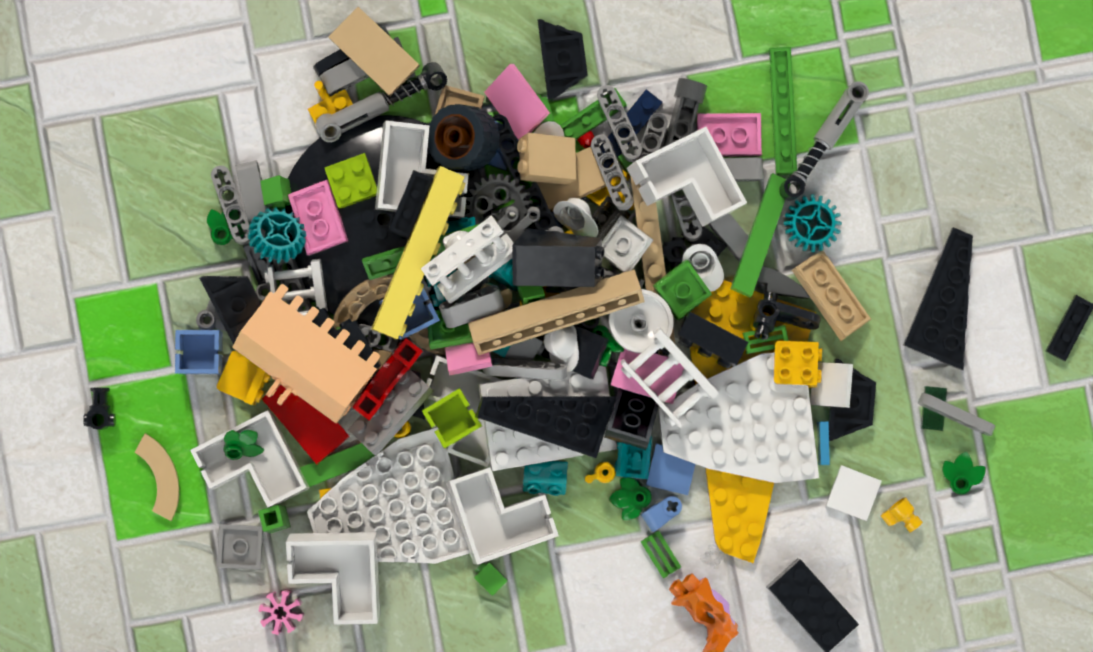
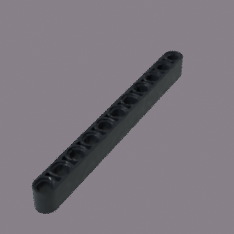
(535, 192)

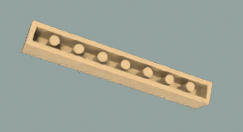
(556, 312)

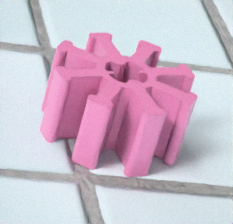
(275, 615)

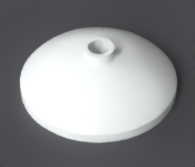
(650, 314)

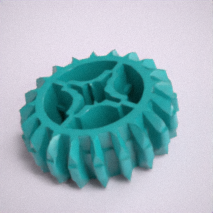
(803, 220)
(276, 227)

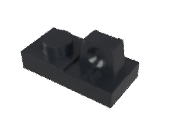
(707, 238)
(257, 264)

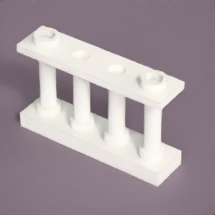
(476, 269)
(313, 271)
(675, 357)

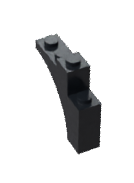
(353, 328)

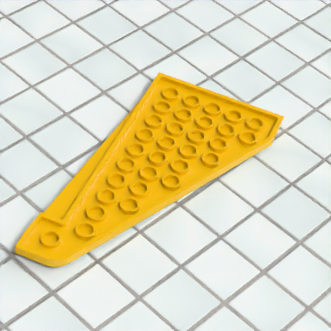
(737, 501)

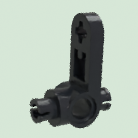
(782, 313)

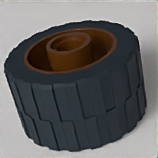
(463, 137)

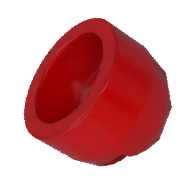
(585, 140)

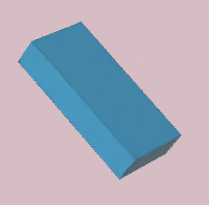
(823, 443)

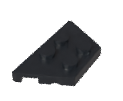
(562, 58)
(233, 301)
(861, 410)

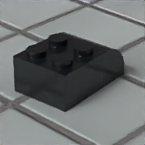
(632, 419)

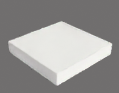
(625, 244)
(834, 385)
(853, 493)

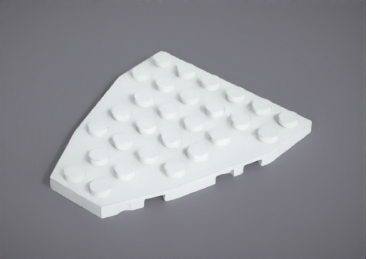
(748, 427)
(401, 499)

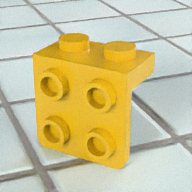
(797, 363)
(243, 379)

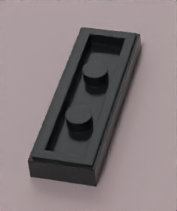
(410, 204)
(1069, 328)

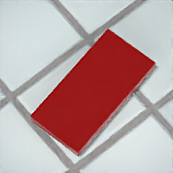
(307, 425)

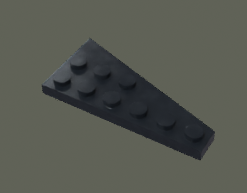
(943, 311)
(561, 420)

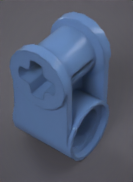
(658, 515)

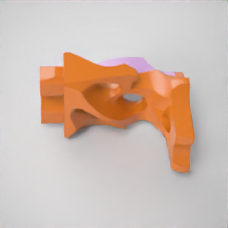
(699, 600)

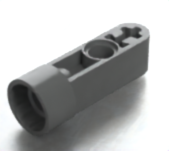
(689, 96)

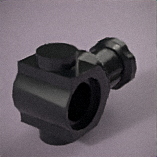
(667, 248)
(99, 406)

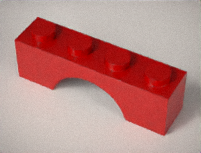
(386, 378)

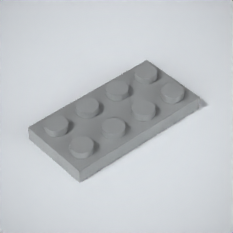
(394, 412)

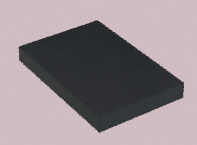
(591, 351)

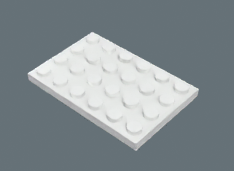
(515, 449)

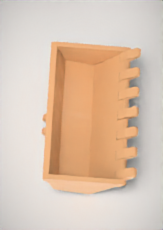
(305, 355)

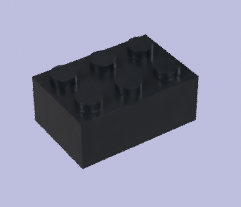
(711, 340)

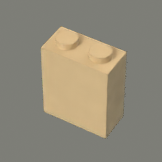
(547, 158)

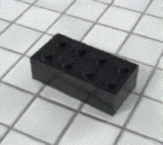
(812, 605)

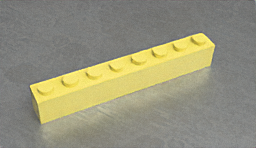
(418, 252)

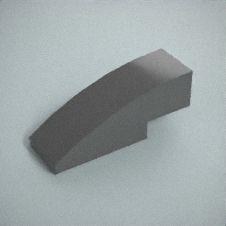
(781, 284)

